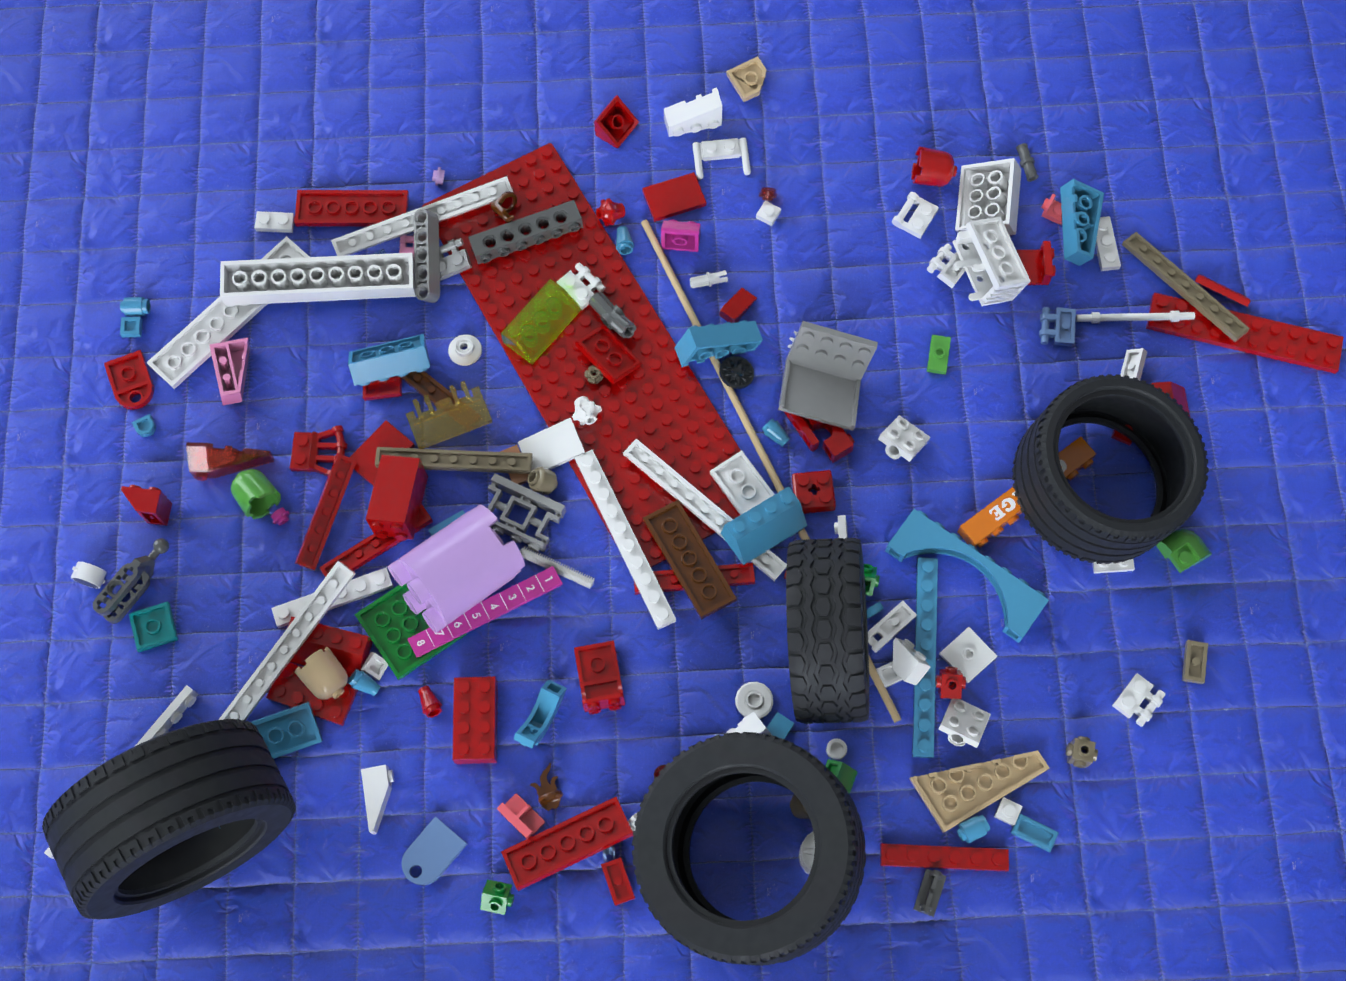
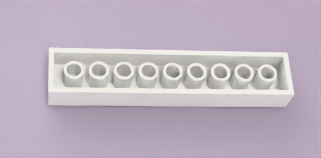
(317, 279)

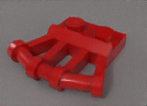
(307, 446)

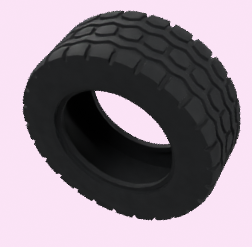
(827, 630)

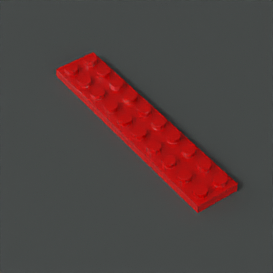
(1264, 337)

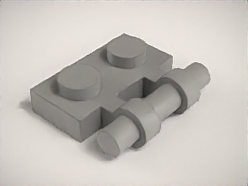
(454, 263)

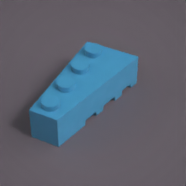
(1080, 220)
(717, 341)

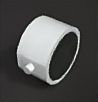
(88, 575)

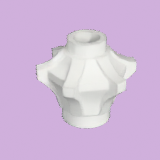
(585, 411)

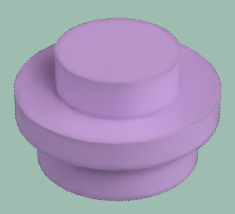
(438, 176)

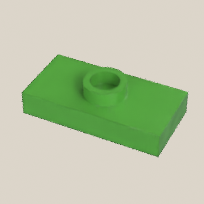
(938, 354)

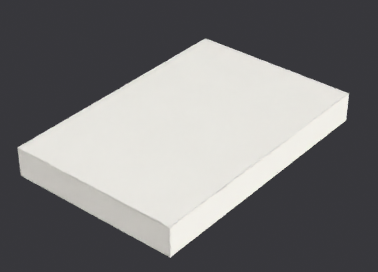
(553, 445)
(741, 482)

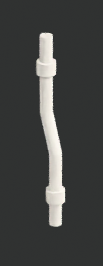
(1173, 316)

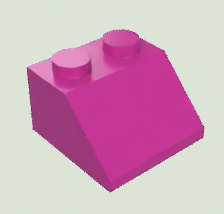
(680, 235)

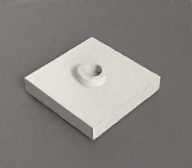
(968, 654)

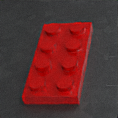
(292, 692)

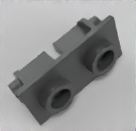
(930, 892)

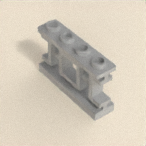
(529, 500)

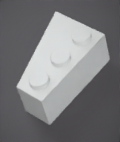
(695, 115)

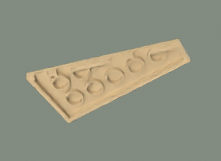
(968, 789)

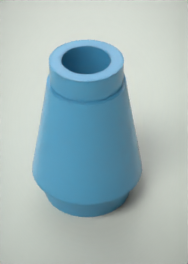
(624, 242)
(776, 432)
(361, 681)

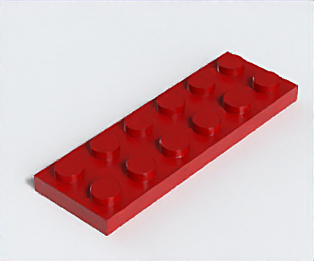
(348, 207)
(567, 843)

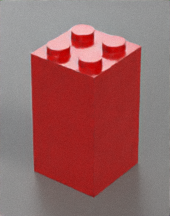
(397, 497)

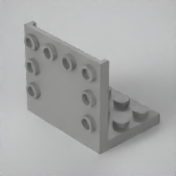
(825, 375)

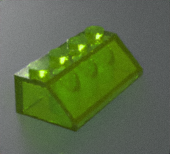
(540, 321)

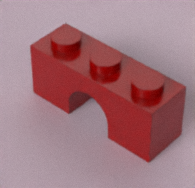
(839, 442)

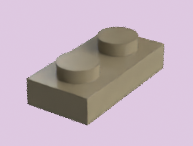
(1195, 662)

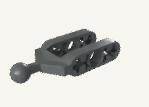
(143, 569)

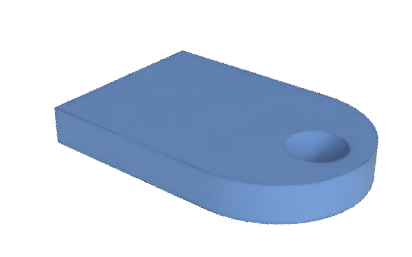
(433, 852)

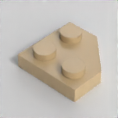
(748, 78)

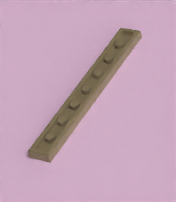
(1185, 286)
(464, 460)

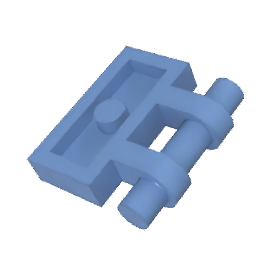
(1064, 326)

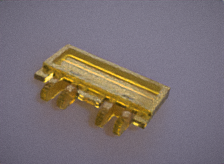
(449, 419)

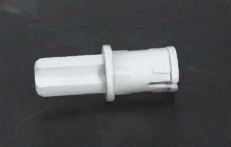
(708, 279)

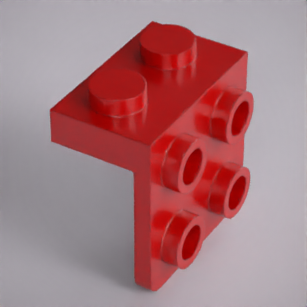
(1039, 264)

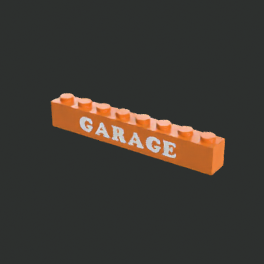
(1006, 509)

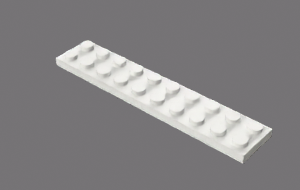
(212, 326)

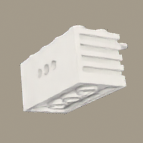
(991, 260)

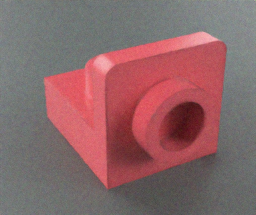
(1052, 210)

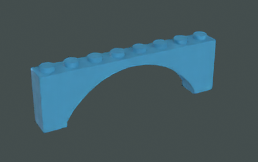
(1018, 600)

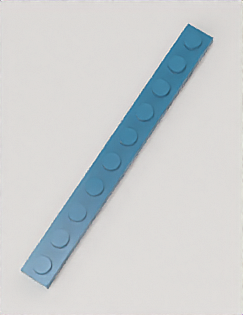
(926, 644)

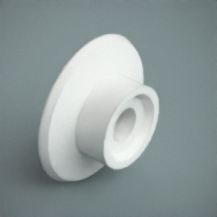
(466, 356)

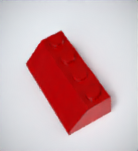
(348, 647)

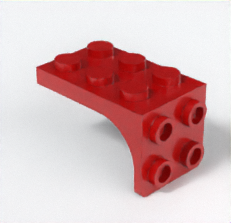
(599, 677)

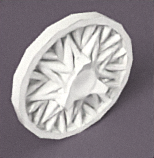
(754, 698)

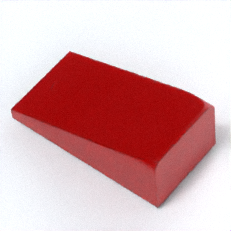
(737, 306)

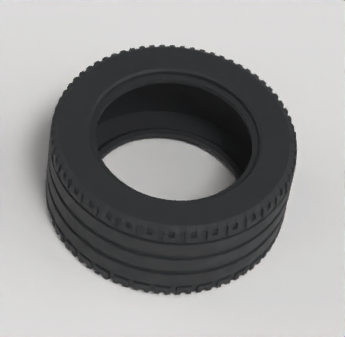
(152, 818)
(665, 835)

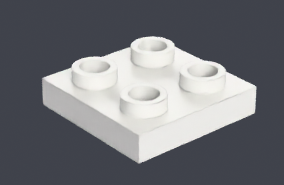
(903, 439)
(964, 723)

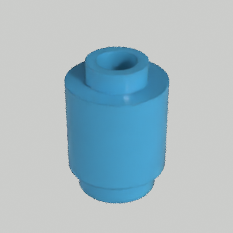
(135, 306)
(973, 829)

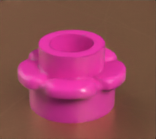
(280, 516)

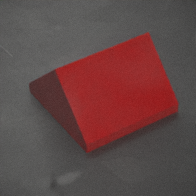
(615, 123)

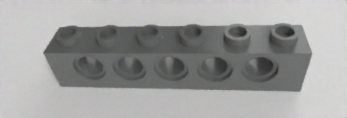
(532, 224)

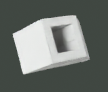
(908, 662)

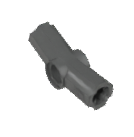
(612, 315)

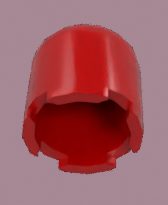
(933, 167)

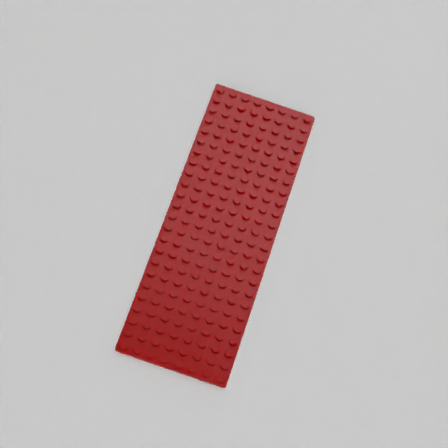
(653, 404)

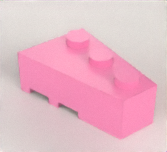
(230, 366)

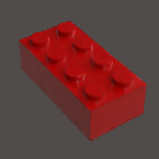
(475, 720)

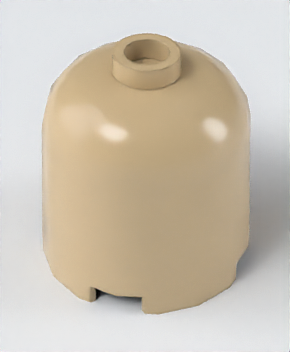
(323, 675)

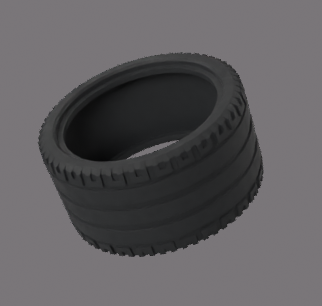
(1159, 431)

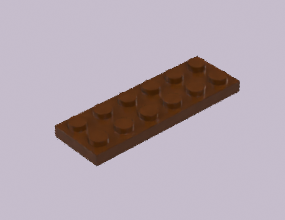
(689, 559)

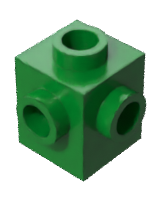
(871, 578)
(496, 897)

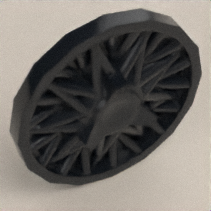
(736, 372)

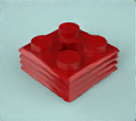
(822, 483)

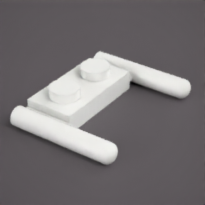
(720, 150)

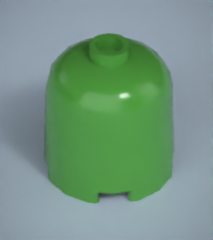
(254, 493)

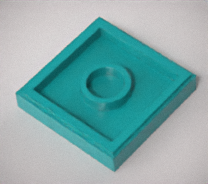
(153, 626)

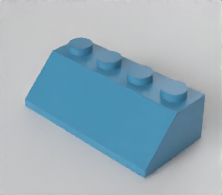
(388, 360)
(764, 526)

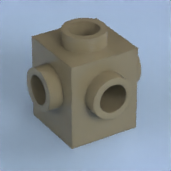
(1075, 755)

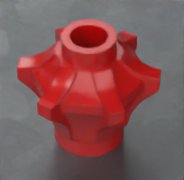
(610, 211)

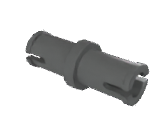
(1027, 162)

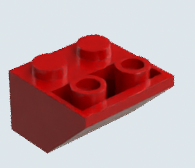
(149, 503)

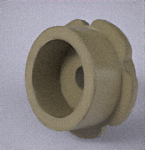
(591, 378)

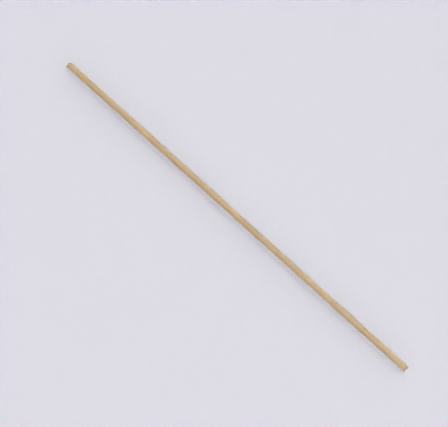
(751, 432)

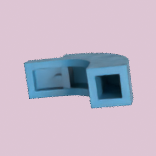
(541, 715)

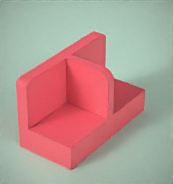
(521, 816)

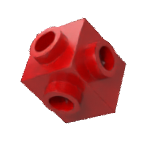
(950, 683)

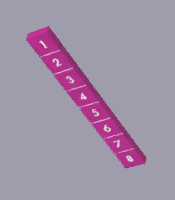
(487, 611)

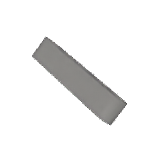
(426, 256)

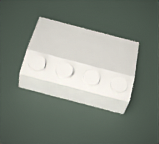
(989, 192)

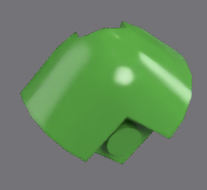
(1184, 549)

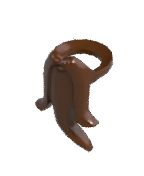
(503, 212)
(548, 794)

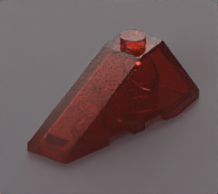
(216, 462)

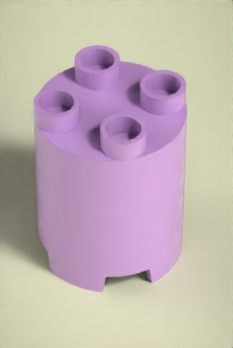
(456, 568)

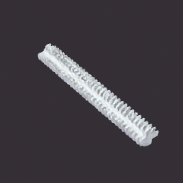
(560, 569)

